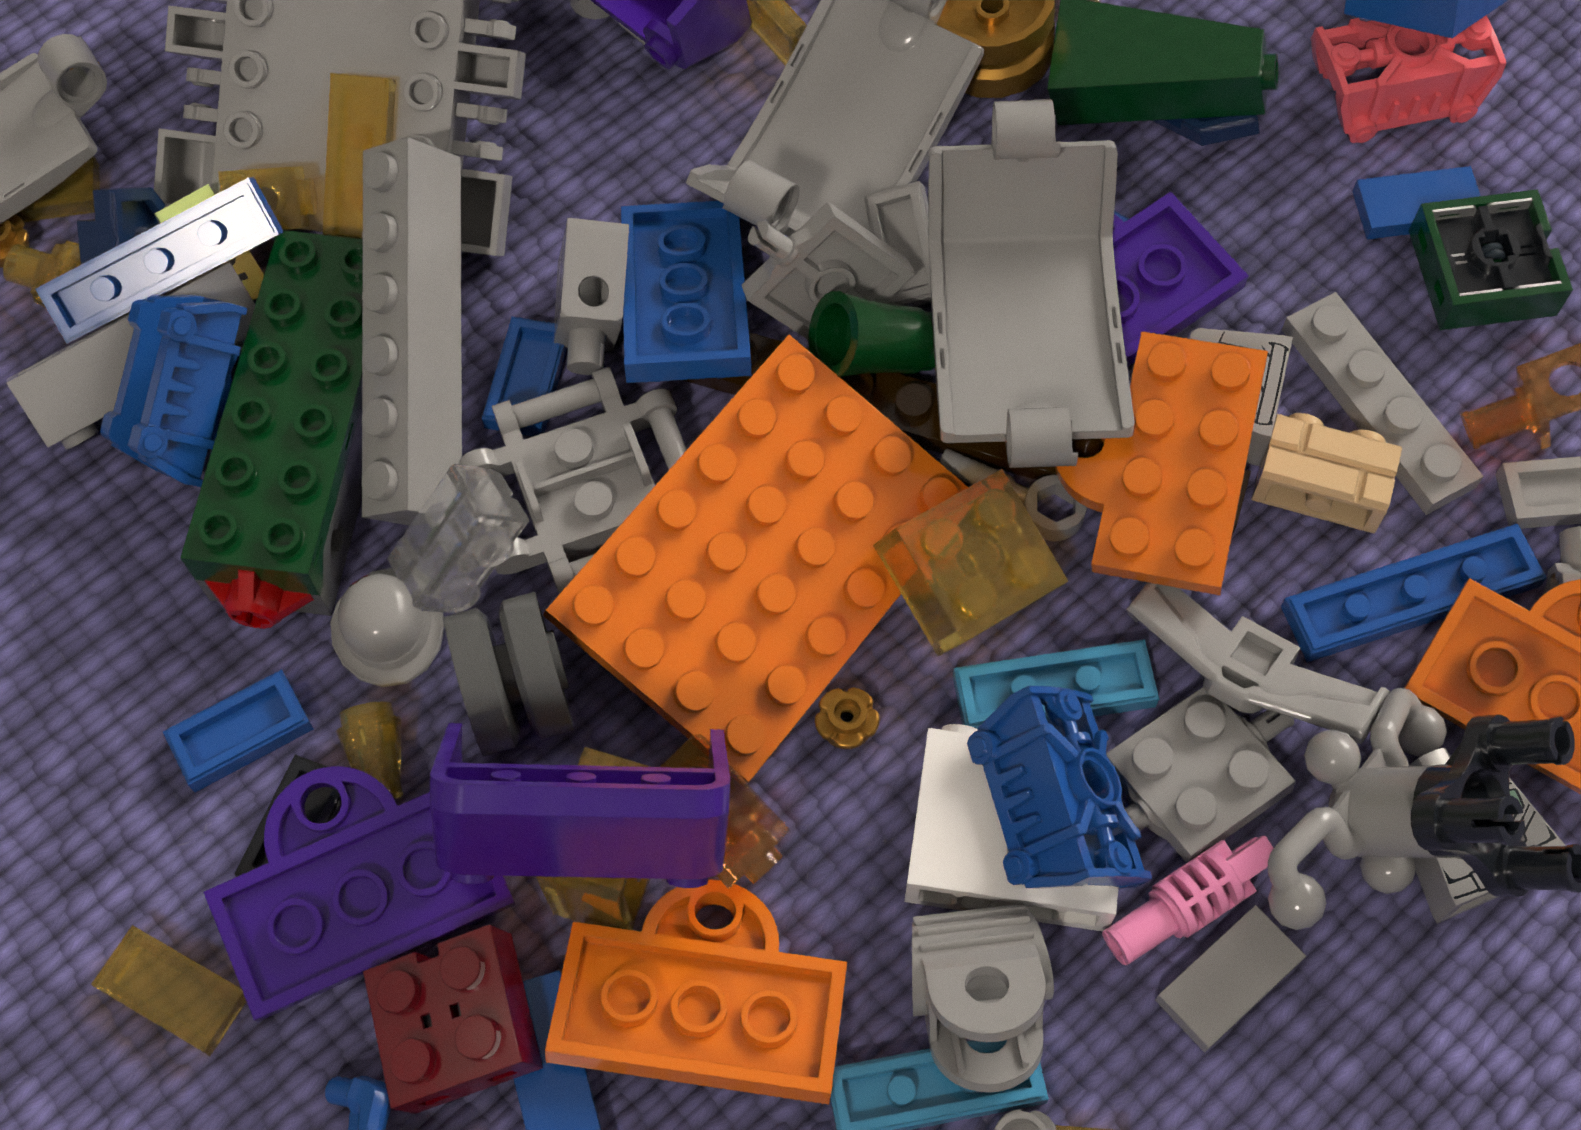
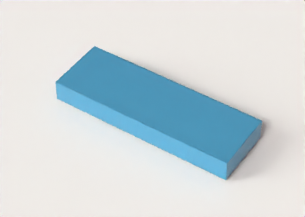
(1114, 675)
(914, 1094)

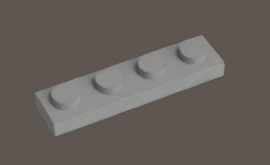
(1382, 401)

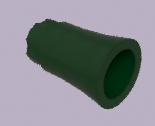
(870, 336)

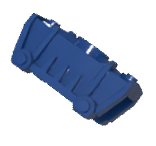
(174, 383)
(1057, 793)

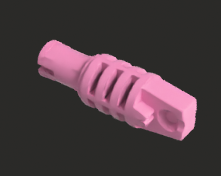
(1190, 898)

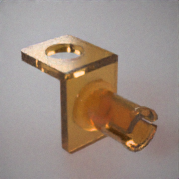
(1529, 407)

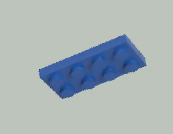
(684, 293)

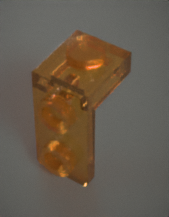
(751, 823)

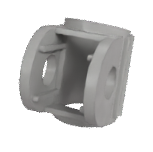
(982, 981)

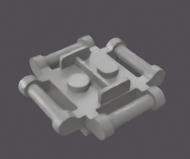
(579, 476)

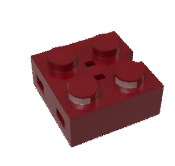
(452, 1020)

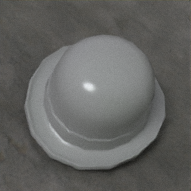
(382, 633)

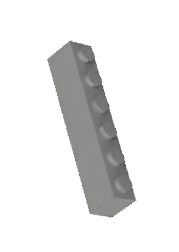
(410, 326)

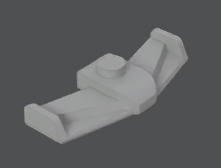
(1253, 665)

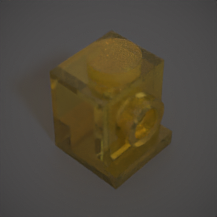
(295, 193)

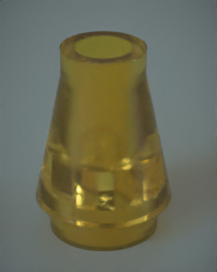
(373, 742)

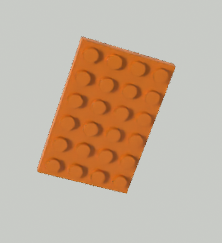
(755, 558)

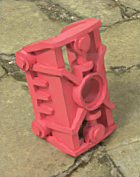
(1420, 75)

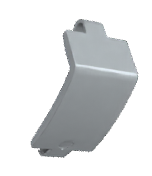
(847, 113)
(42, 122)
(1026, 290)

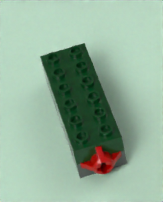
(289, 442)

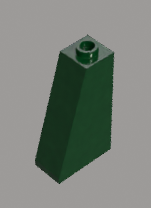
(1154, 66)

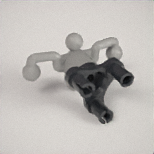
(1431, 811)

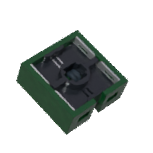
(1489, 260)

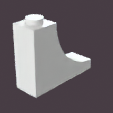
(963, 847)

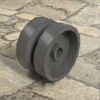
(509, 673)

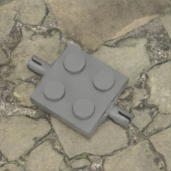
(820, 258)
(1201, 772)

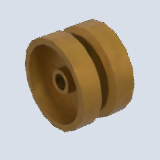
(1014, 38)

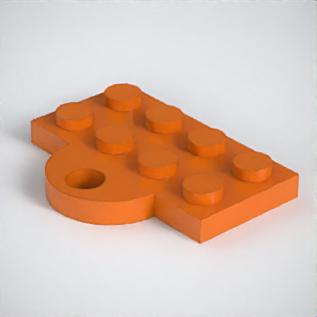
(1179, 479)
(1508, 663)
(700, 1000)

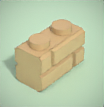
(1327, 472)

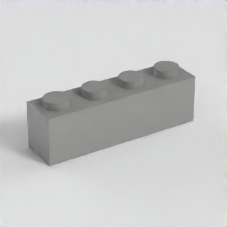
(82, 380)

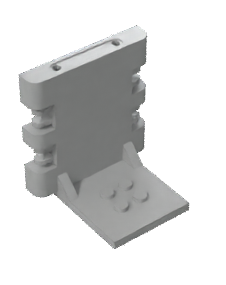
(279, 89)

